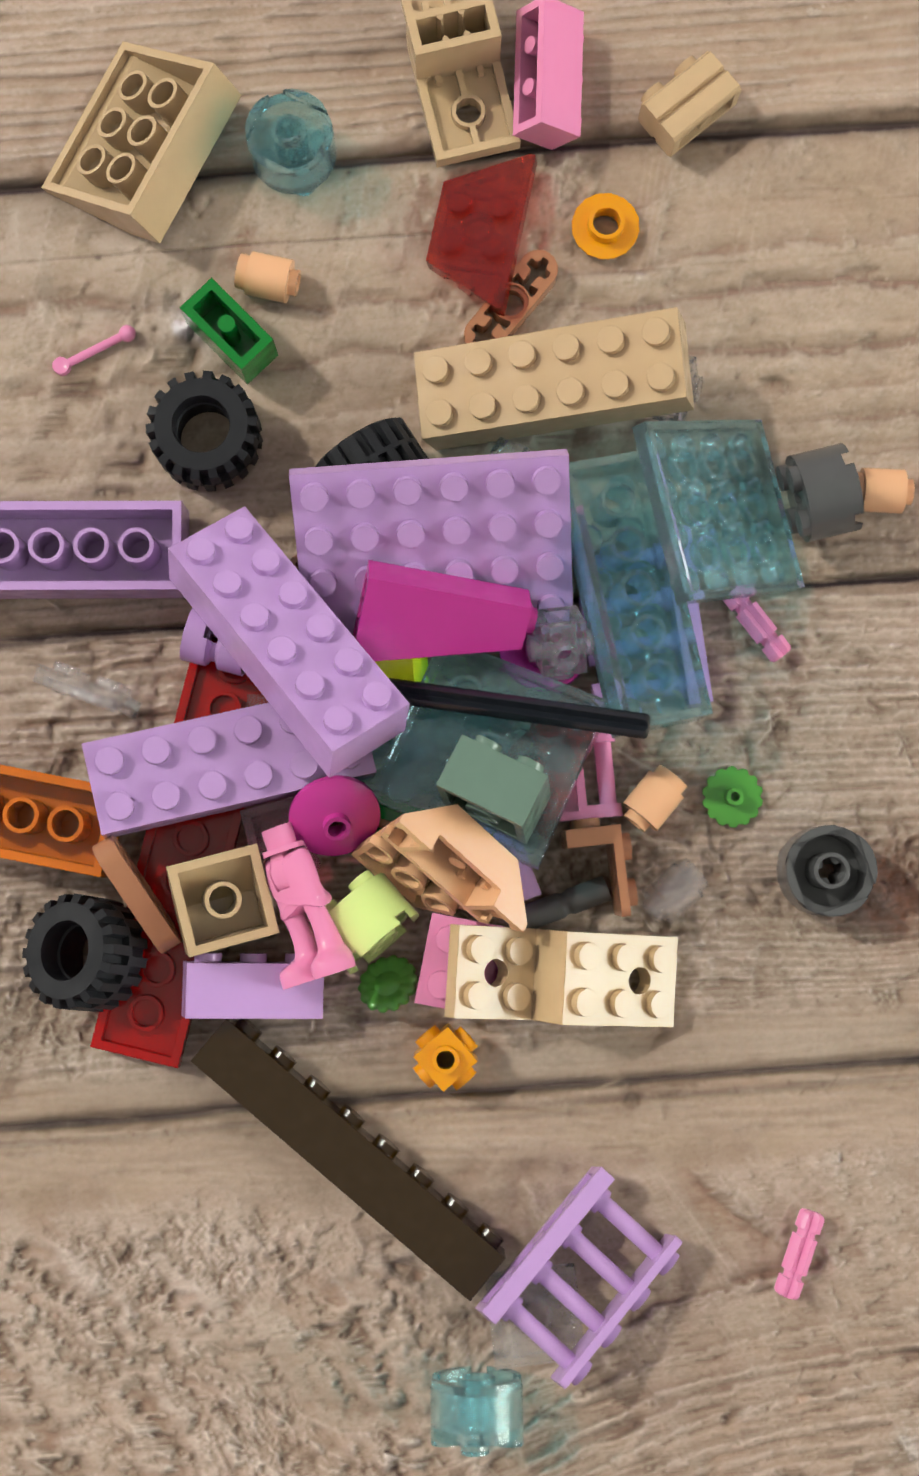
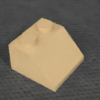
(221, 900)

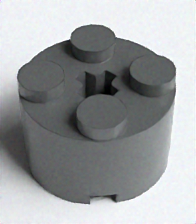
(821, 493)
(844, 889)

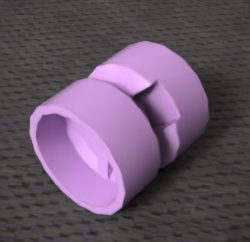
(199, 649)

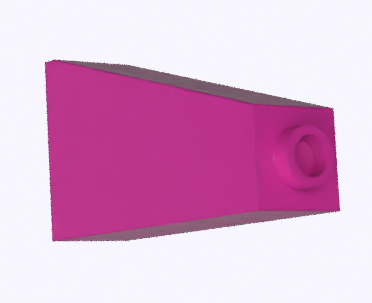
(438, 614)

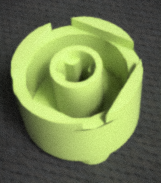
(371, 916)

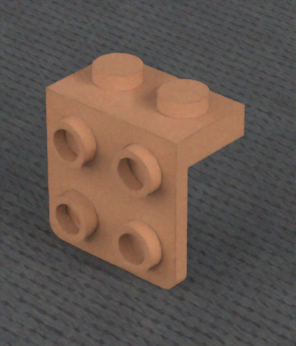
(618, 848)

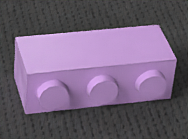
(246, 989)

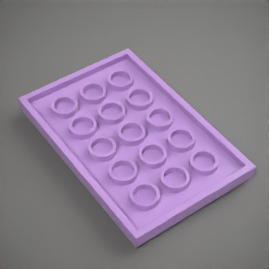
(454, 516)

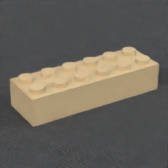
(554, 380)

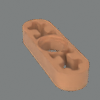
(539, 288)
(137, 894)

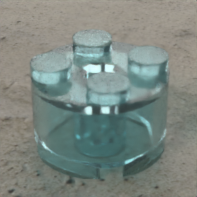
(271, 138)
(476, 1409)

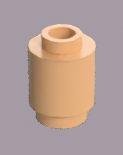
(267, 276)
(886, 490)
(654, 799)

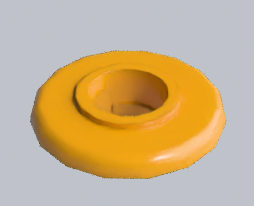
(598, 244)

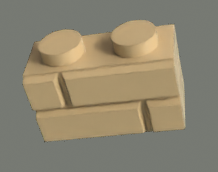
(688, 102)

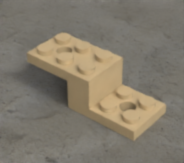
(456, 65)
(561, 976)

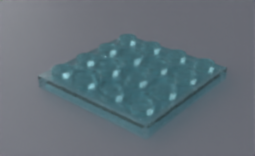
(717, 509)
(432, 734)

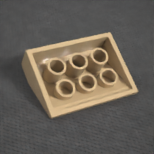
(143, 139)

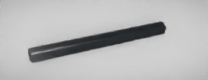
(525, 709)

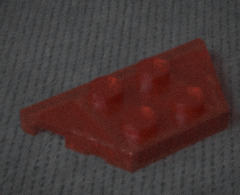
(482, 228)

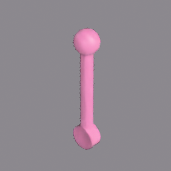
(63, 366)

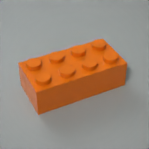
(48, 821)

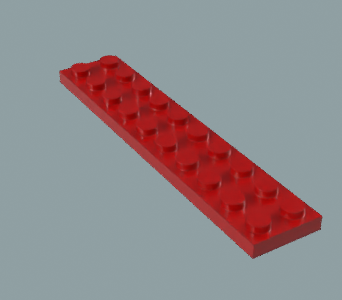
(151, 1019)

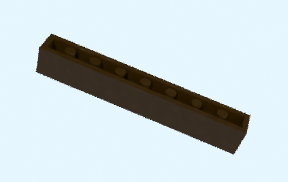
(351, 1157)

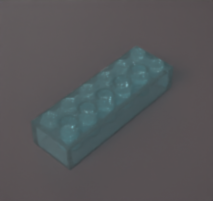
(639, 633)

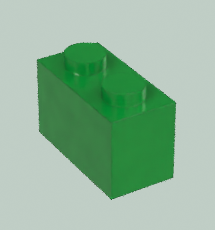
(229, 330)

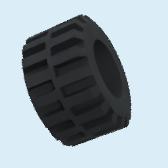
(197, 397)
(377, 442)
(57, 949)

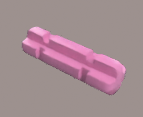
(759, 627)
(799, 1254)

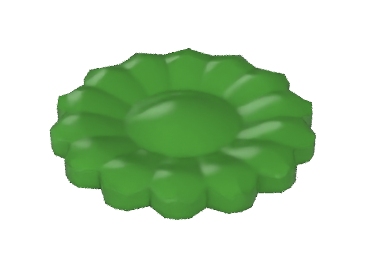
(732, 796)
(388, 984)

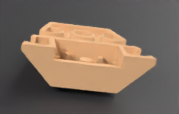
(447, 864)

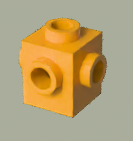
(451, 1040)

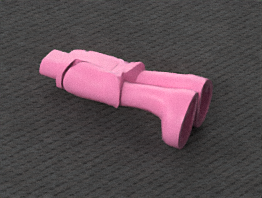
(299, 892)

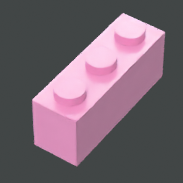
(548, 73)

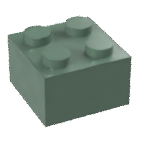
(495, 787)

